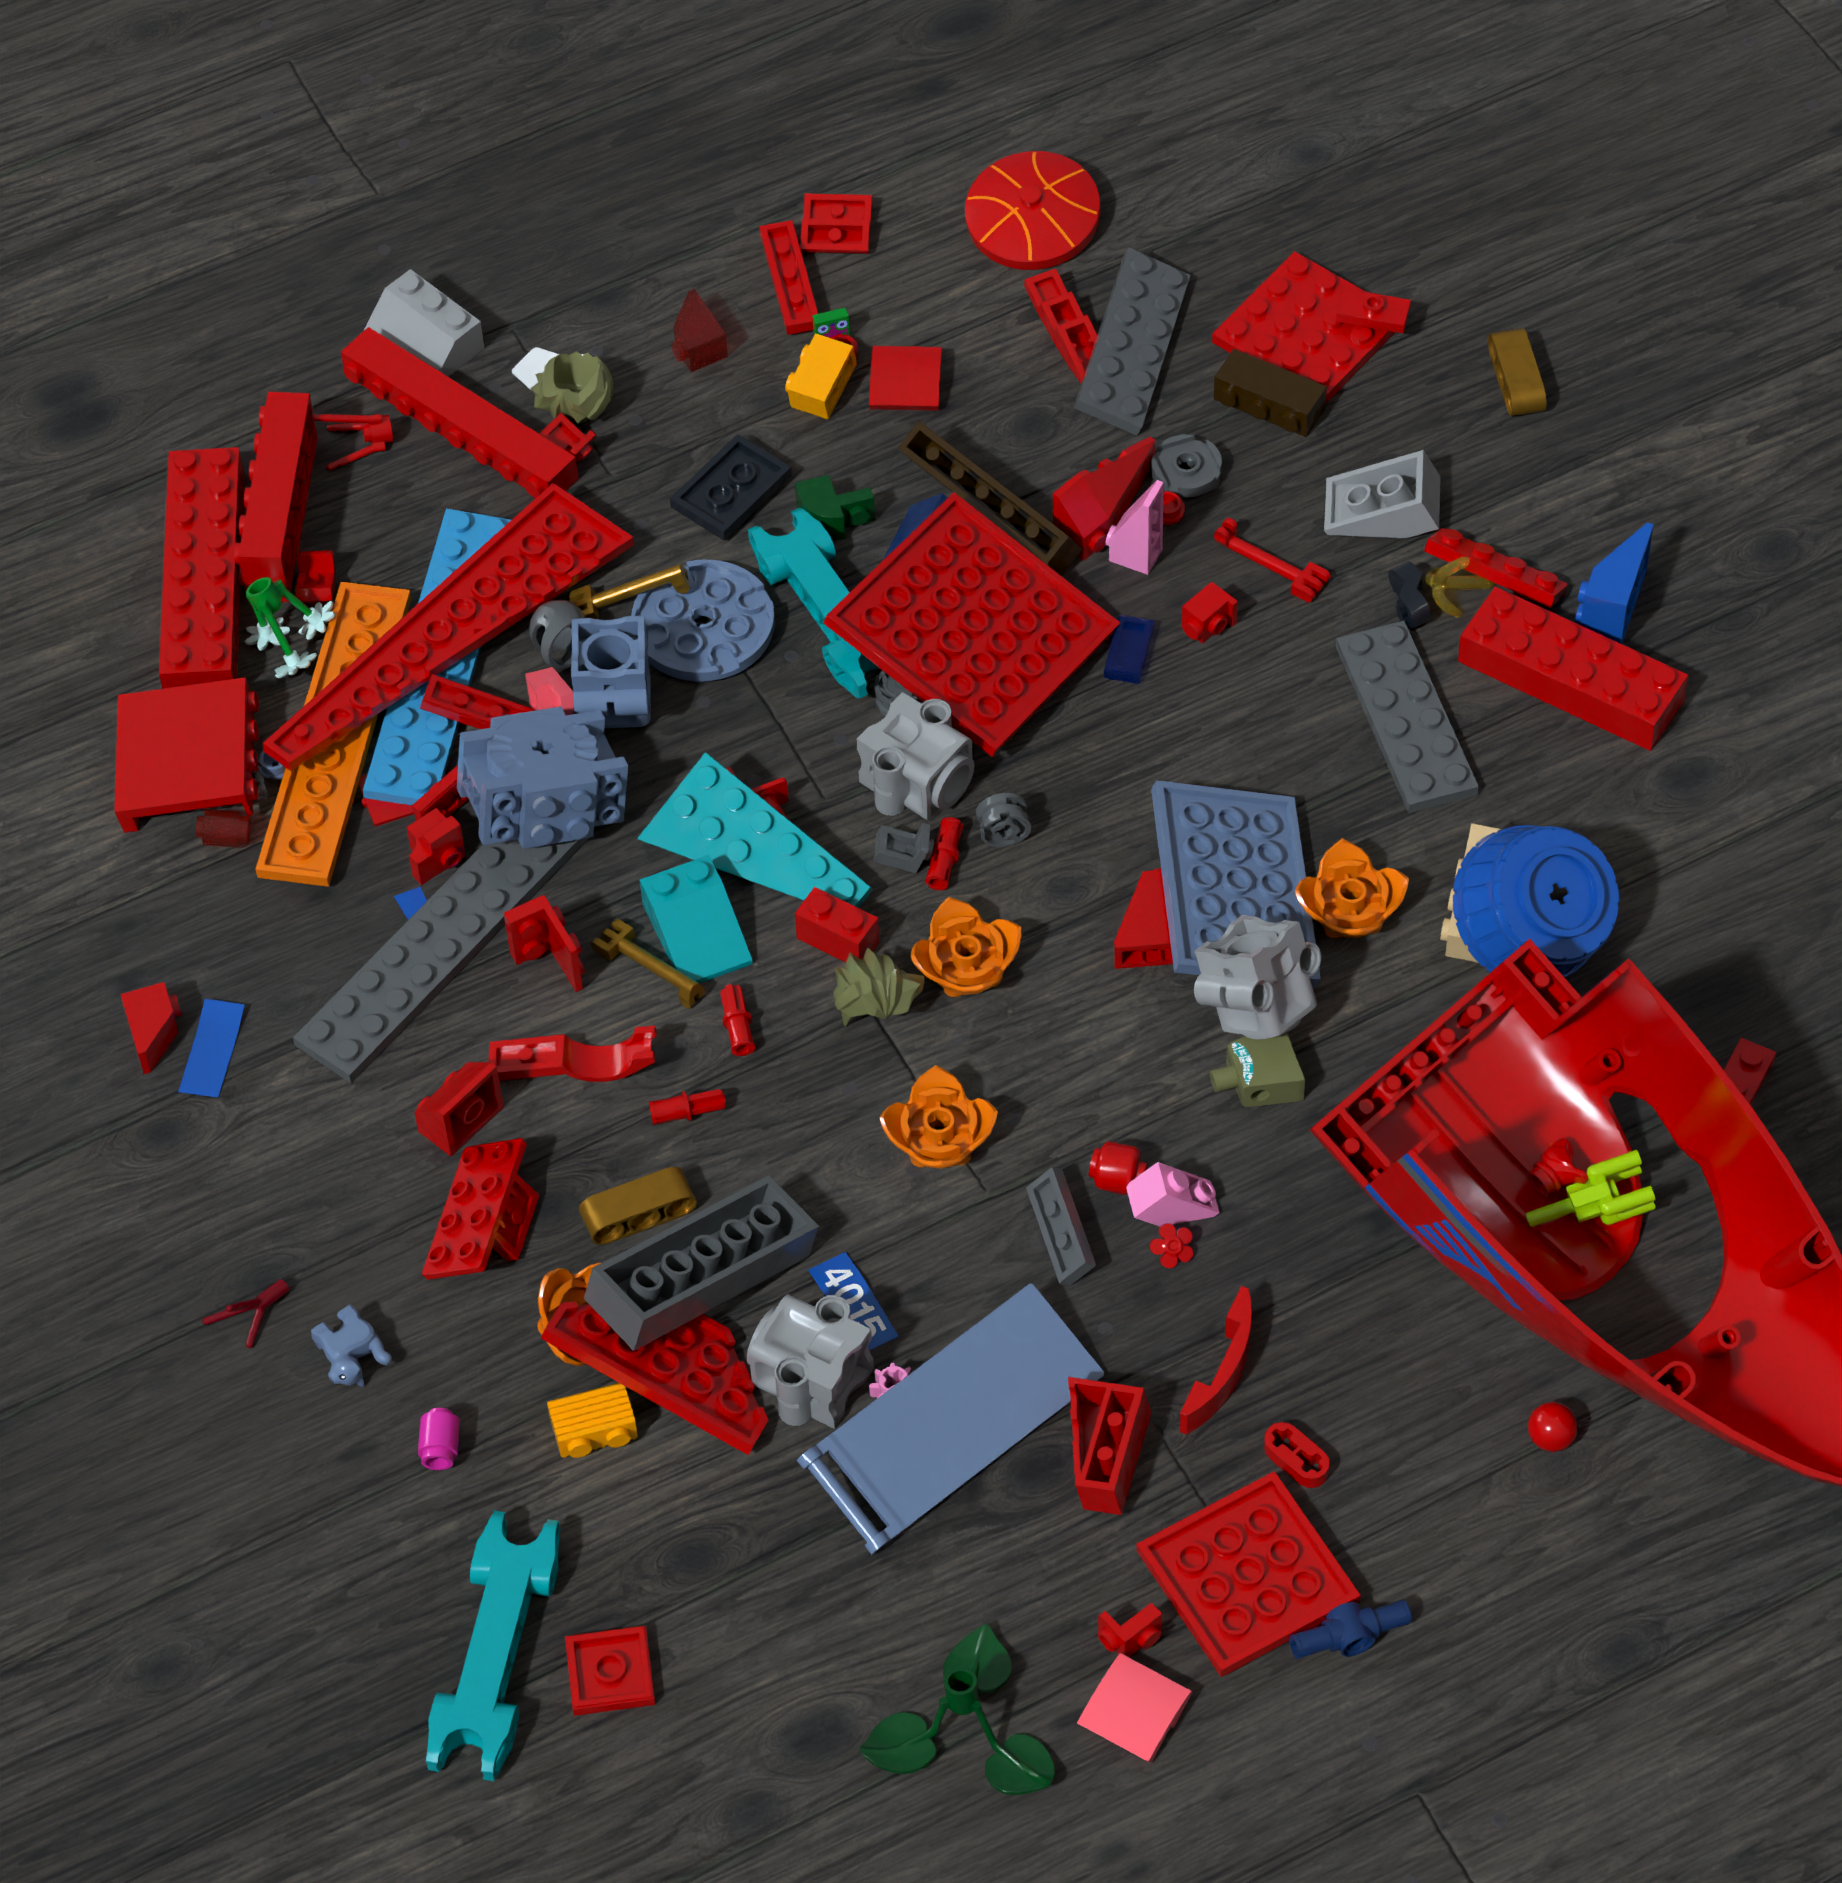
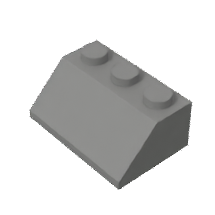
(427, 323)

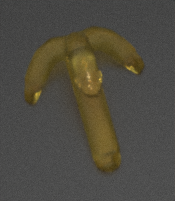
(1441, 580)

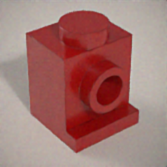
(1208, 613)

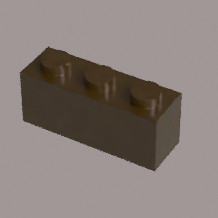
(1269, 393)

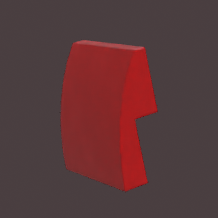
(836, 223)
(905, 378)

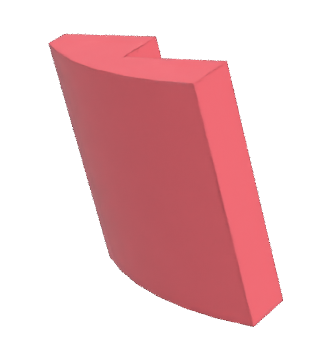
(1134, 1707)

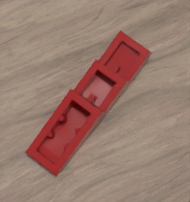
(1063, 320)

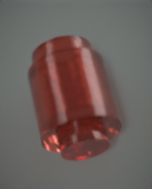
(223, 828)

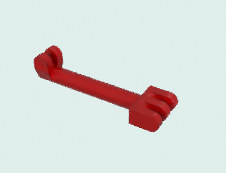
(1304, 583)

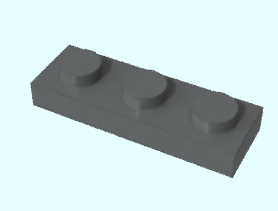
(1060, 1226)

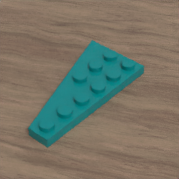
(747, 837)

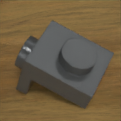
(903, 848)

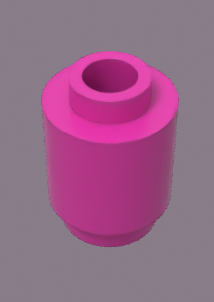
(438, 1439)

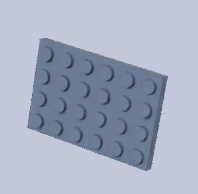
(1223, 860)

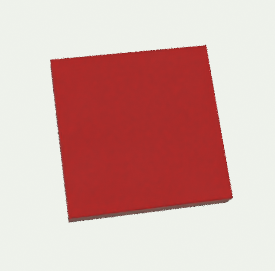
(609, 1670)

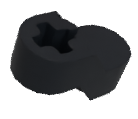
(1407, 584)

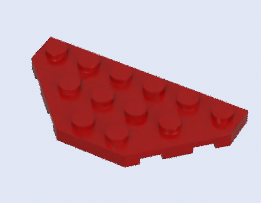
(684, 1371)

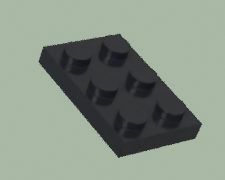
(730, 487)

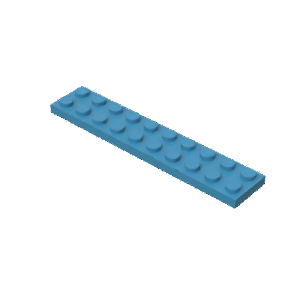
(414, 742)

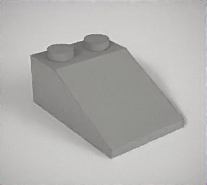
(1385, 499)

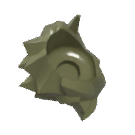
(574, 386)
(874, 987)

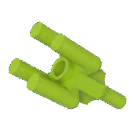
(1600, 1195)

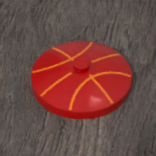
(1032, 210)

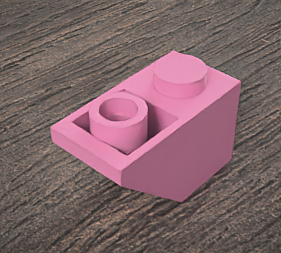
(1171, 1196)

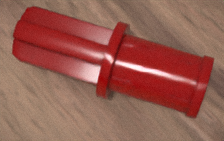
(737, 1020)
(686, 1105)

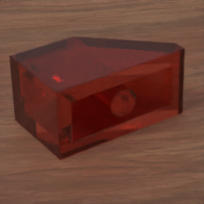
(698, 335)

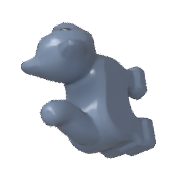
(345, 1346)

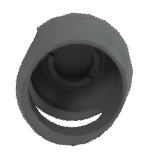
(552, 628)

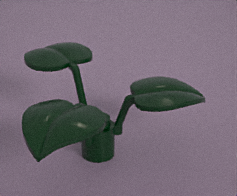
(974, 1665)

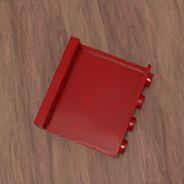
(185, 750)

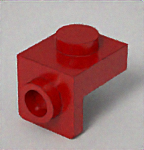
(569, 437)
(316, 576)
(1136, 1633)

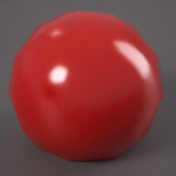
(1552, 1426)

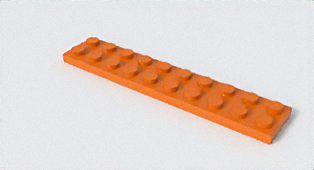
(320, 792)

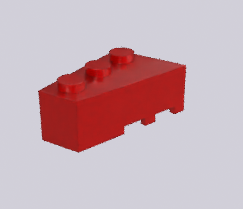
(1107, 1440)

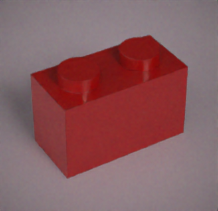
(836, 926)

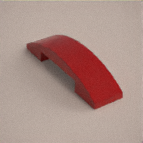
(1205, 1399)

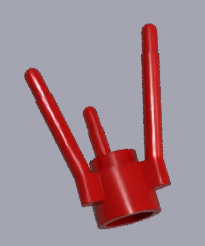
(375, 429)

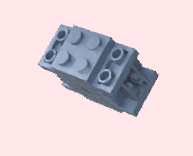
(541, 777)

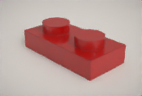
(1749, 1067)

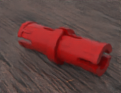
(944, 853)

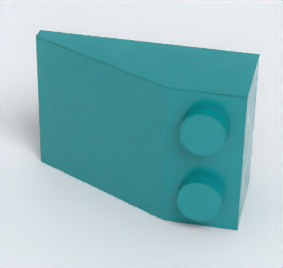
(695, 920)

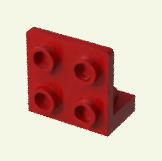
(540, 928)

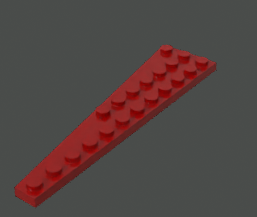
(508, 578)

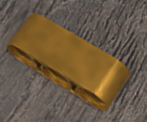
(1517, 372)
(637, 1205)

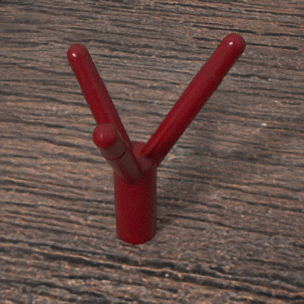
(258, 1303)

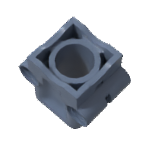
(612, 670)

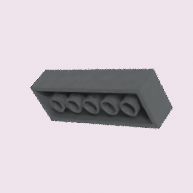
(700, 1262)

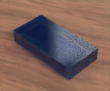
(1129, 649)

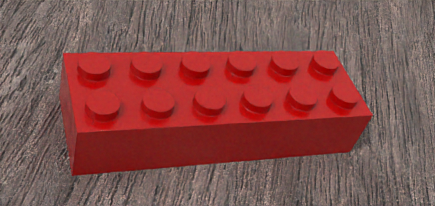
(278, 490)
(1572, 668)

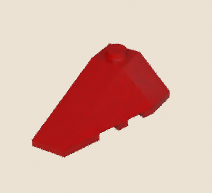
(1098, 499)

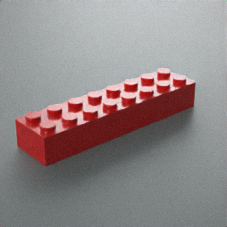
(199, 567)

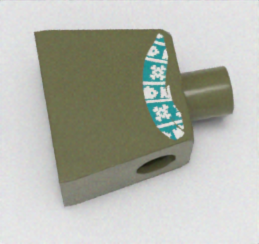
(1261, 1071)

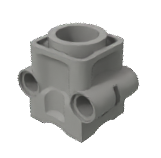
(915, 758)
(1258, 977)
(810, 1358)

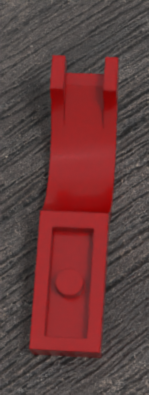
(563, 1056)

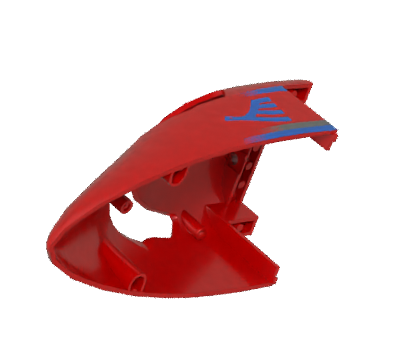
(1529, 1061)

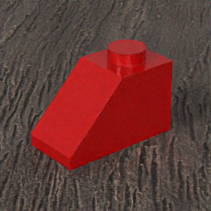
(151, 1022)

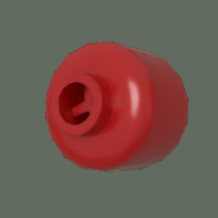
(1116, 1166)

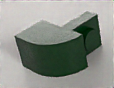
(834, 510)

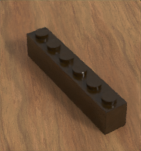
(989, 498)

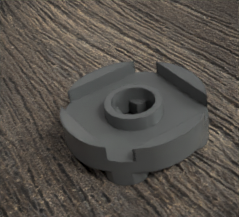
(1190, 482)

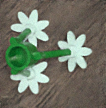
(266, 600)

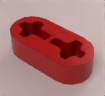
(1300, 1450)

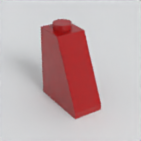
(1144, 930)

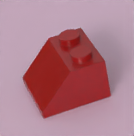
(460, 1106)

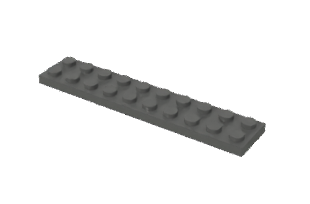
(427, 953)

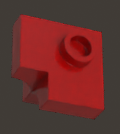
(435, 845)

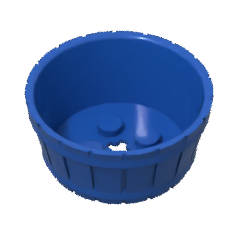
(1506, 897)

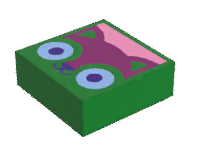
(831, 323)

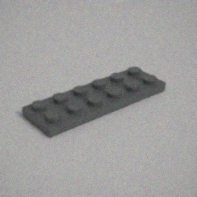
(1132, 341)
(1406, 717)

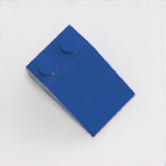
(1615, 587)

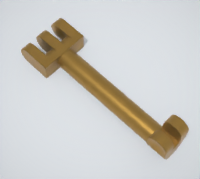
(589, 601)
(622, 943)

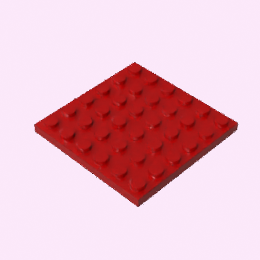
(972, 623)

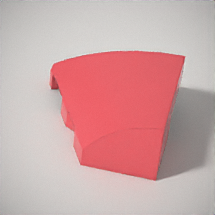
(549, 690)

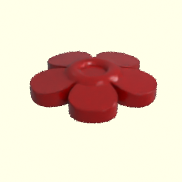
(1172, 1245)

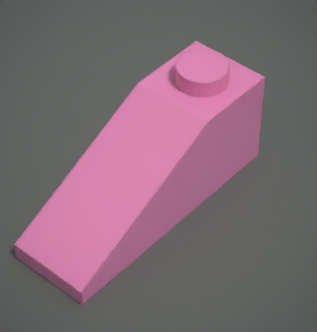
(1139, 534)

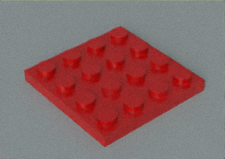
(1295, 326)
(1247, 1573)

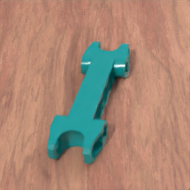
(804, 563)
(477, 1709)

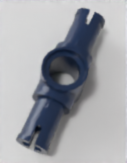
(1350, 1629)

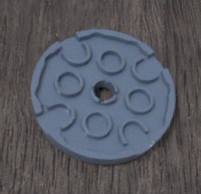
(714, 650)

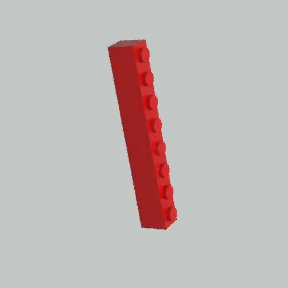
(457, 414)

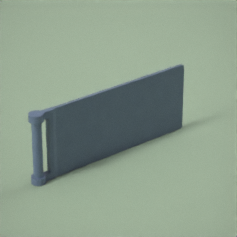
(953, 1415)

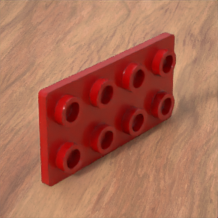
(483, 1212)

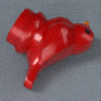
(1556, 1169)

